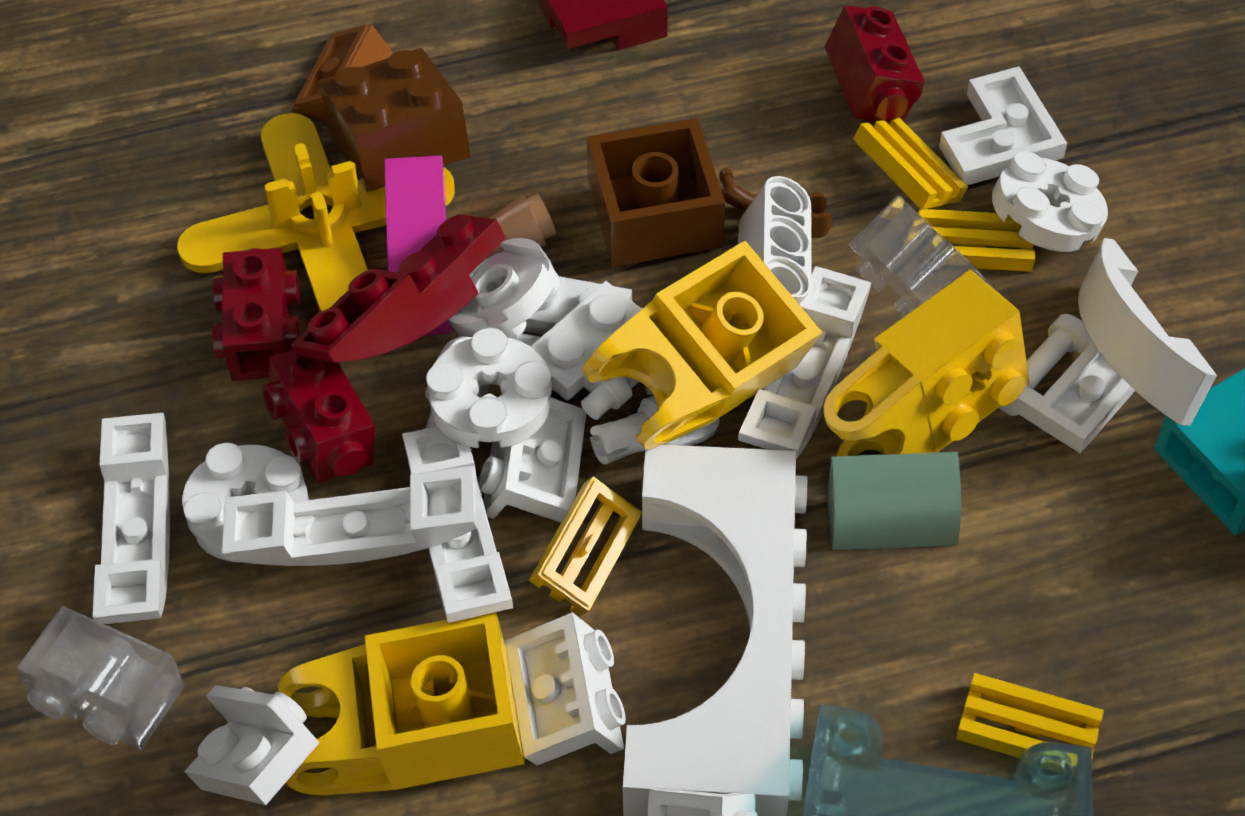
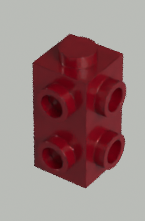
(874, 64)
(255, 311)
(321, 415)

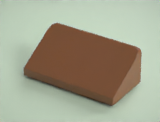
(343, 50)

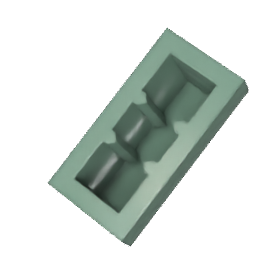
(894, 500)

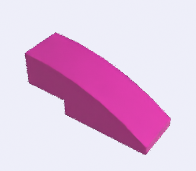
(414, 209)

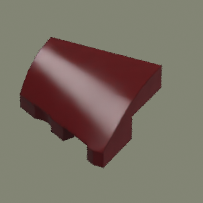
(624, 21)

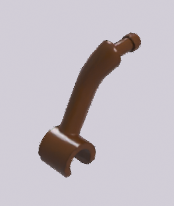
(741, 199)

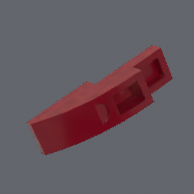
(397, 308)

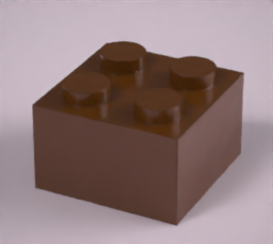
(394, 112)
(655, 192)

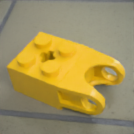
(707, 344)
(934, 373)
(409, 708)

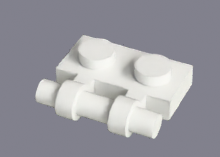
(576, 338)

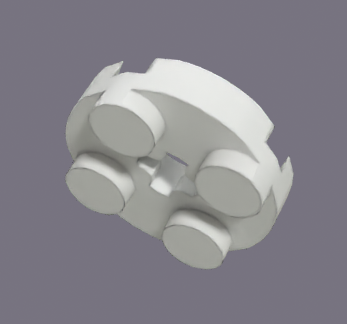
(1036, 182)
(509, 289)
(484, 361)
(231, 473)

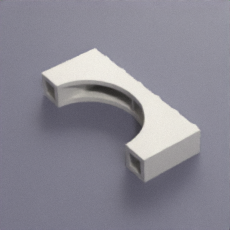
(743, 515)

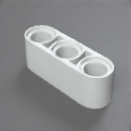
(780, 233)

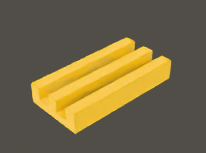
(910, 163)
(980, 230)
(562, 584)
(1029, 713)

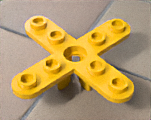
(300, 180)

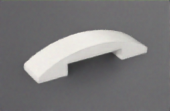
(1158, 367)
(791, 407)
(135, 520)
(350, 527)
(469, 566)

